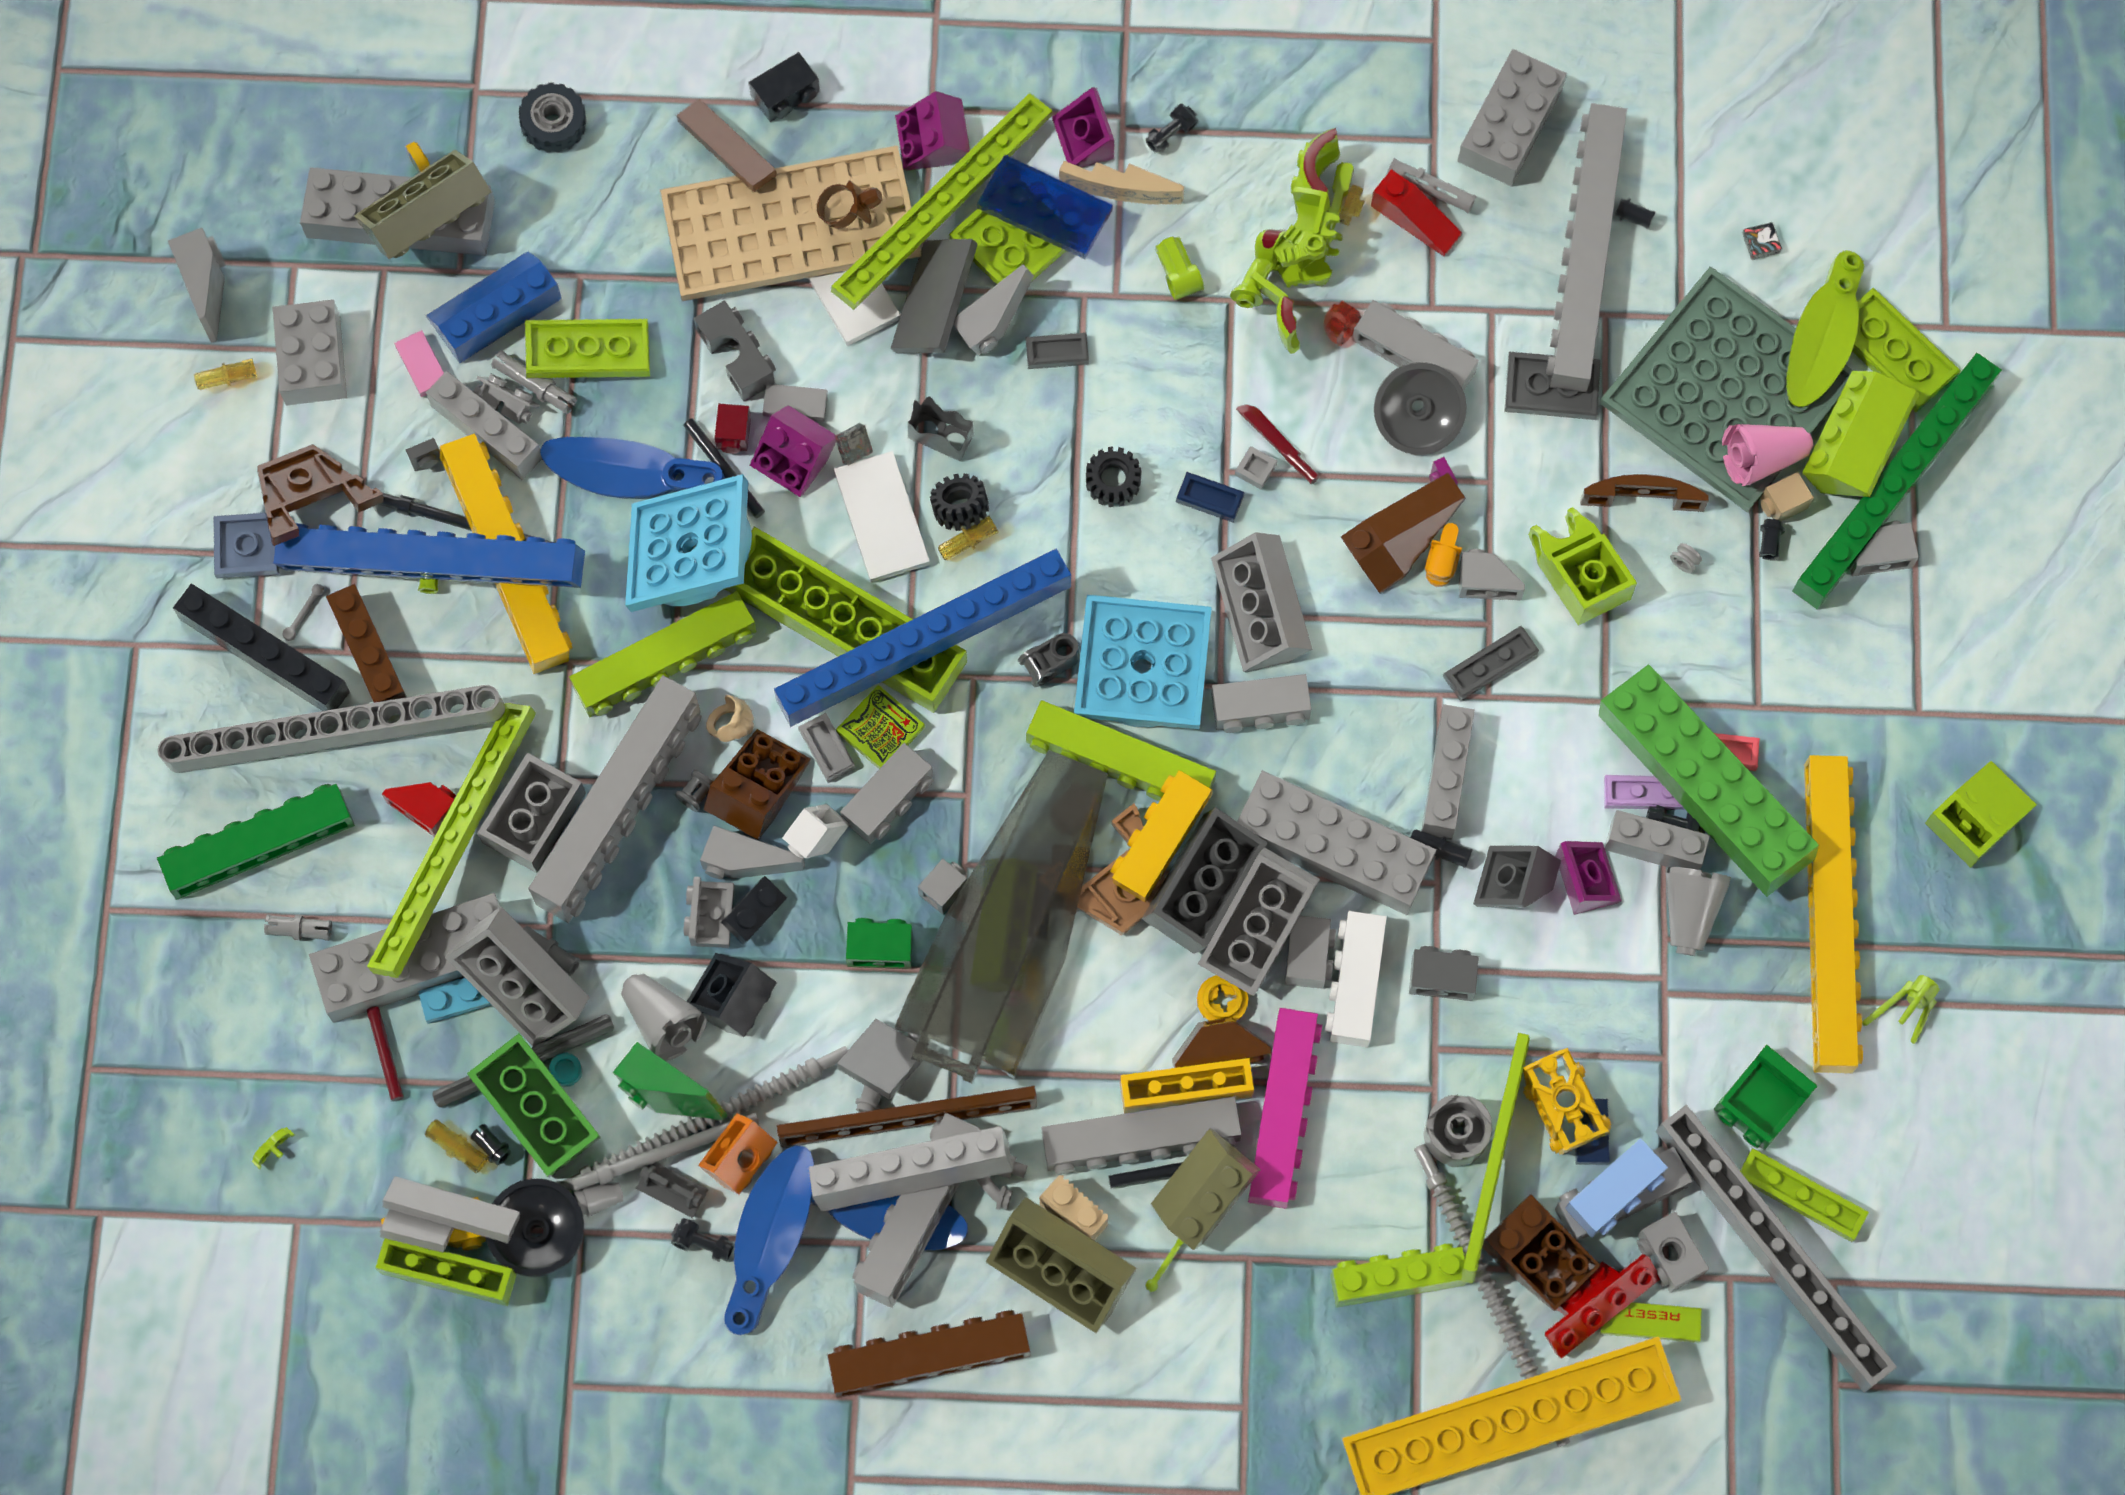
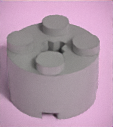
(1458, 1148)

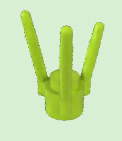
(1920, 995)

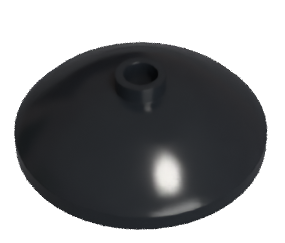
(544, 1206)

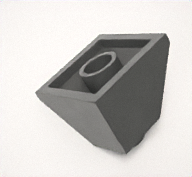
(1516, 876)

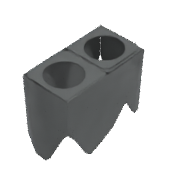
(932, 412)

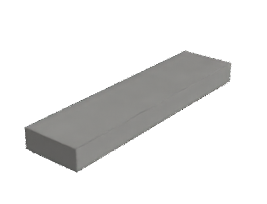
(451, 1209)

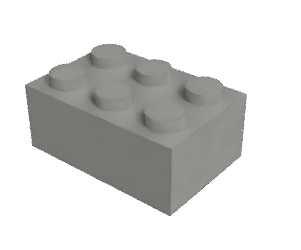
(309, 352)
(531, 812)

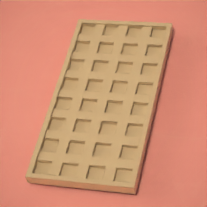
(747, 239)

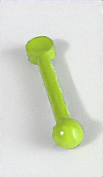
(1152, 1284)

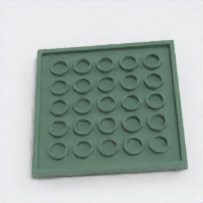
(1709, 368)

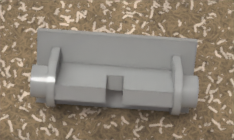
(516, 402)

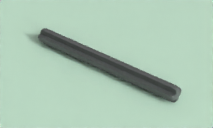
(544, 1050)

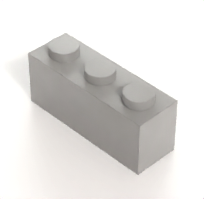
(1261, 703)
(888, 794)
(1656, 841)

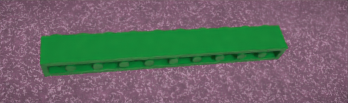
(1896, 480)

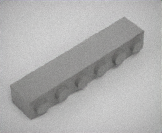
(1137, 1135)
(910, 1168)
(906, 1230)

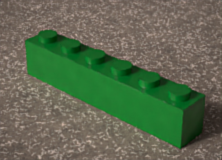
(255, 840)

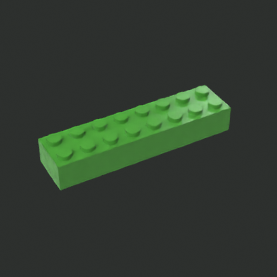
(1708, 780)

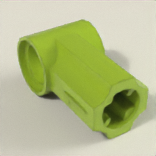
(1181, 275)

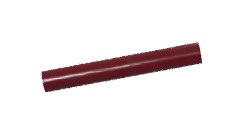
(385, 1054)

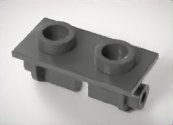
(671, 1188)

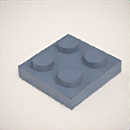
(243, 546)

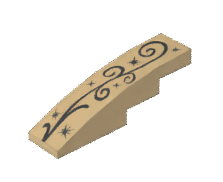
(1132, 186)

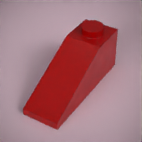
(1414, 212)

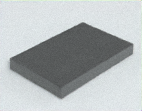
(1530, 390)

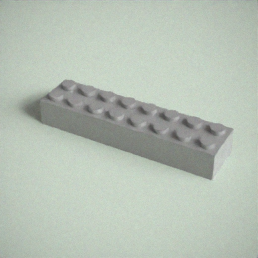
(615, 800)

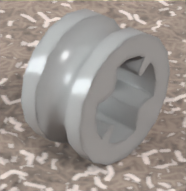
(1686, 558)

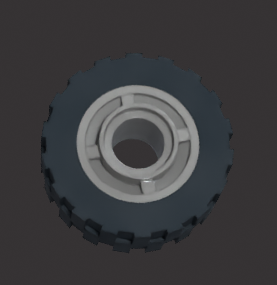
(552, 100)

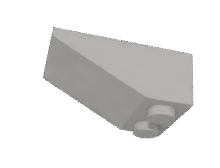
(202, 273)

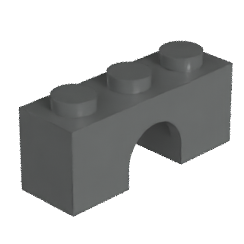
(722, 328)

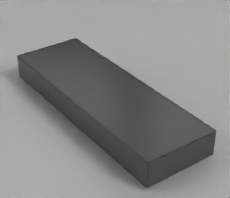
(1490, 663)

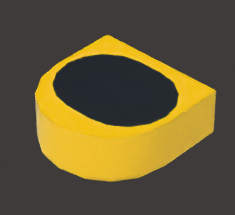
(417, 156)

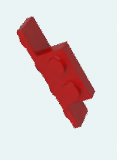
(1599, 1301)

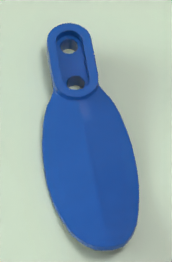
(623, 467)
(868, 1219)
(769, 1233)

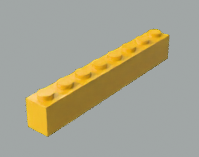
(490, 515)

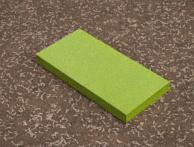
(587, 348)
(1900, 350)

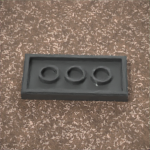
(934, 296)

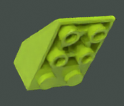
(1980, 813)

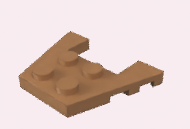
(1106, 900)

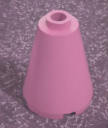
(1763, 450)

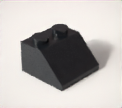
(731, 993)

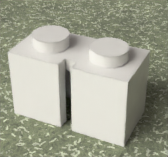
(815, 831)

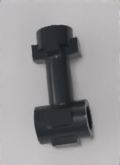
(1183, 118)
(1657, 813)
(686, 1234)

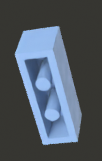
(1617, 1189)

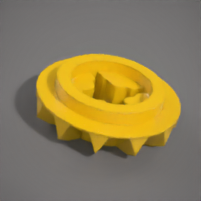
(1209, 992)

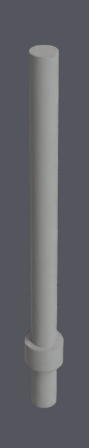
(604, 1173)

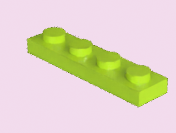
(1803, 1195)

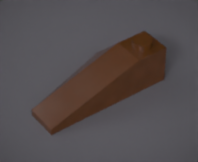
(1398, 534)

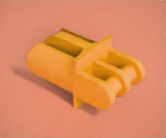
(1443, 557)

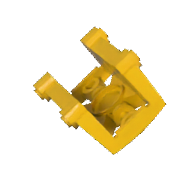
(1552, 1113)

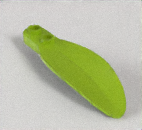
(1825, 332)

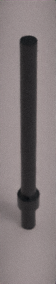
(407, 505)

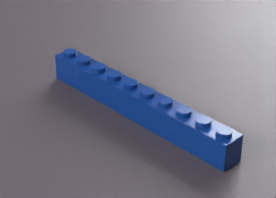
(433, 556)
(923, 637)

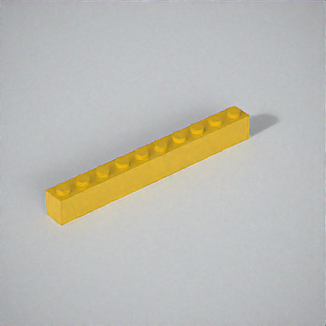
(1831, 916)

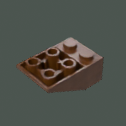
(756, 784)
(1540, 1253)

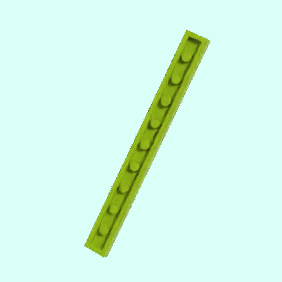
(940, 201)
(451, 841)

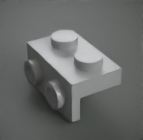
(709, 906)

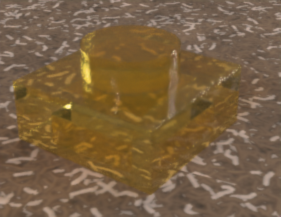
(1352, 205)

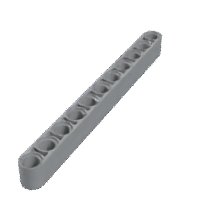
(318, 722)

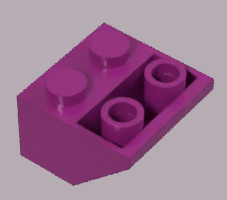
(932, 132)
(793, 450)

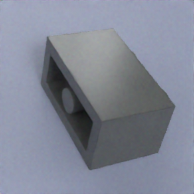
(1443, 973)

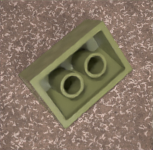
(1204, 1189)

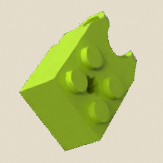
(1583, 568)

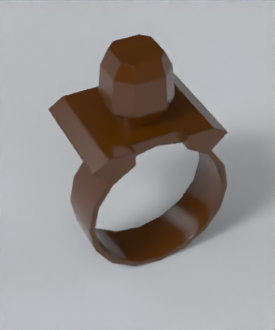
(863, 202)

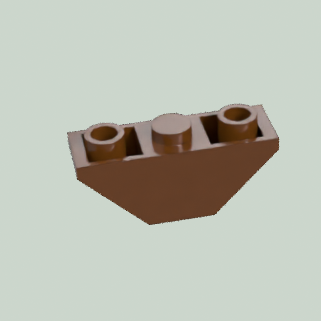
(1219, 1042)

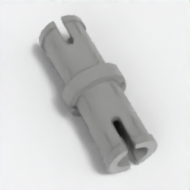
(298, 927)

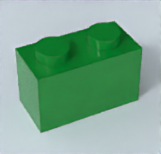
(879, 944)

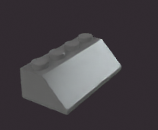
(1261, 602)
(518, 977)

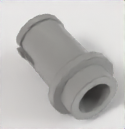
(868, 1101)

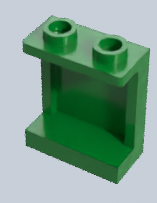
(1764, 1098)

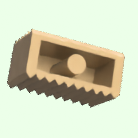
(1073, 1208)

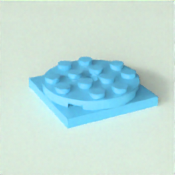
(667, 529)
(1133, 629)

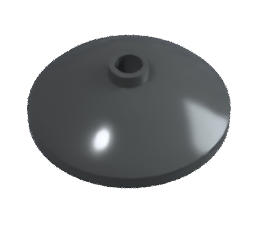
(1429, 427)

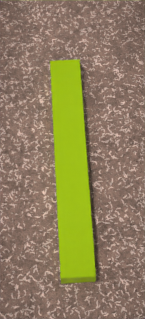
(1495, 1158)

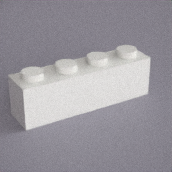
(1357, 978)

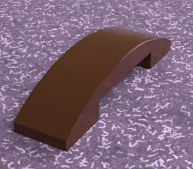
(1684, 495)

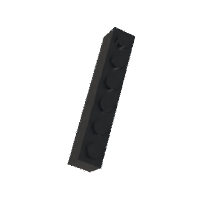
(261, 649)

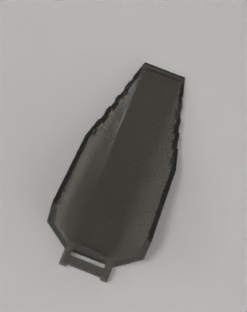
(1008, 927)

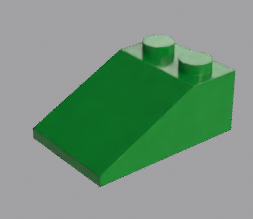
(663, 1087)

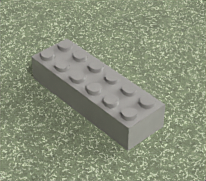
(338, 195)
(1337, 842)
(352, 988)

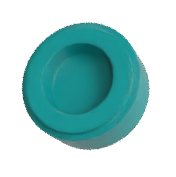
(566, 1069)

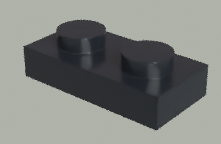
(754, 910)

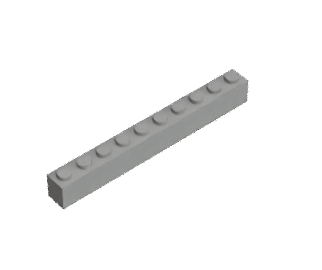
(1587, 249)
(1776, 1249)

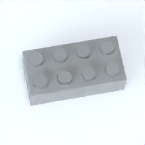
(1511, 117)
(1258, 921)

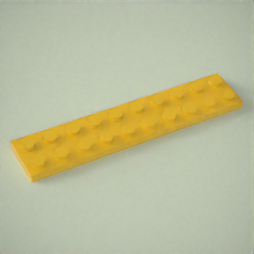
(1512, 1419)

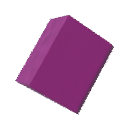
(1085, 130)
(1587, 875)

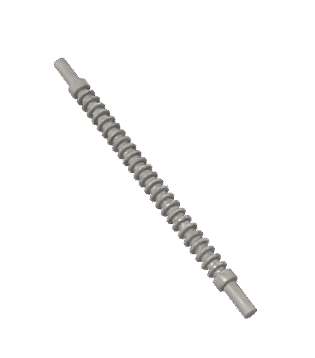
(812, 1068)
(1436, 1181)

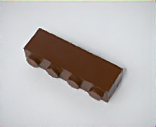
(365, 645)

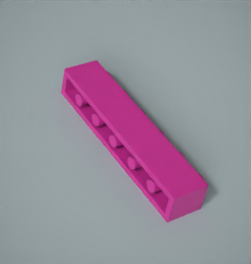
(1283, 1108)

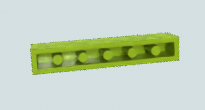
(663, 653)
(1108, 750)

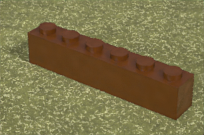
(928, 1354)

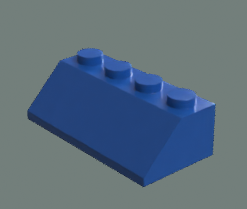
(495, 306)

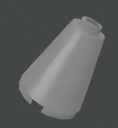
(1693, 906)
(662, 1016)

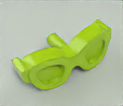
(271, 1146)

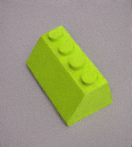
(1860, 434)

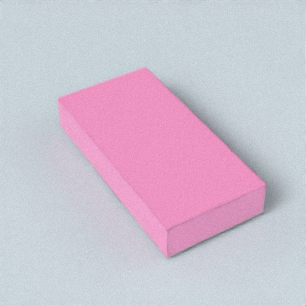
(419, 361)

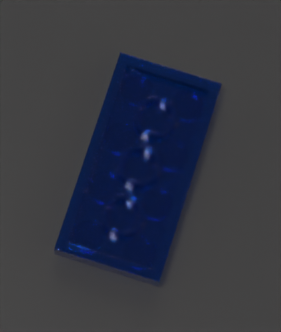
(1044, 206)

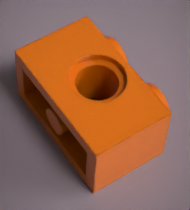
(722, 1158)

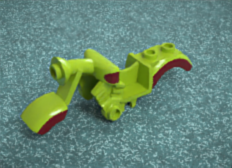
(1302, 248)

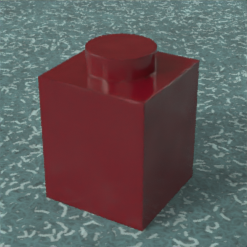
(732, 428)

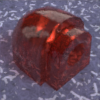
(1340, 322)

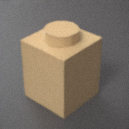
(1786, 498)

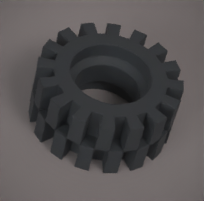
(1120, 460)
(955, 490)

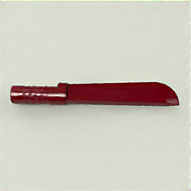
(1277, 440)

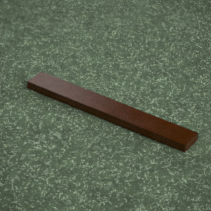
(906, 1116)

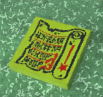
(879, 727)

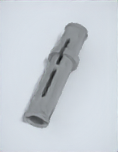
(1464, 200)
(543, 388)

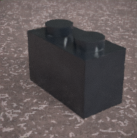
(784, 87)

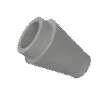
(598, 1197)

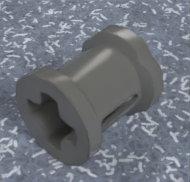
(686, 797)

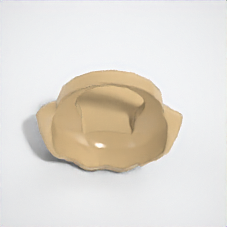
(740, 724)

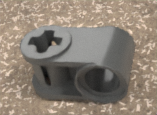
(1048, 659)

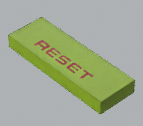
(1656, 1320)

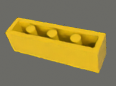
(1161, 835)
(1186, 1085)

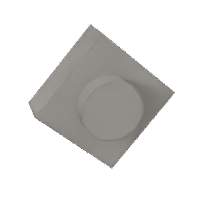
(1255, 467)

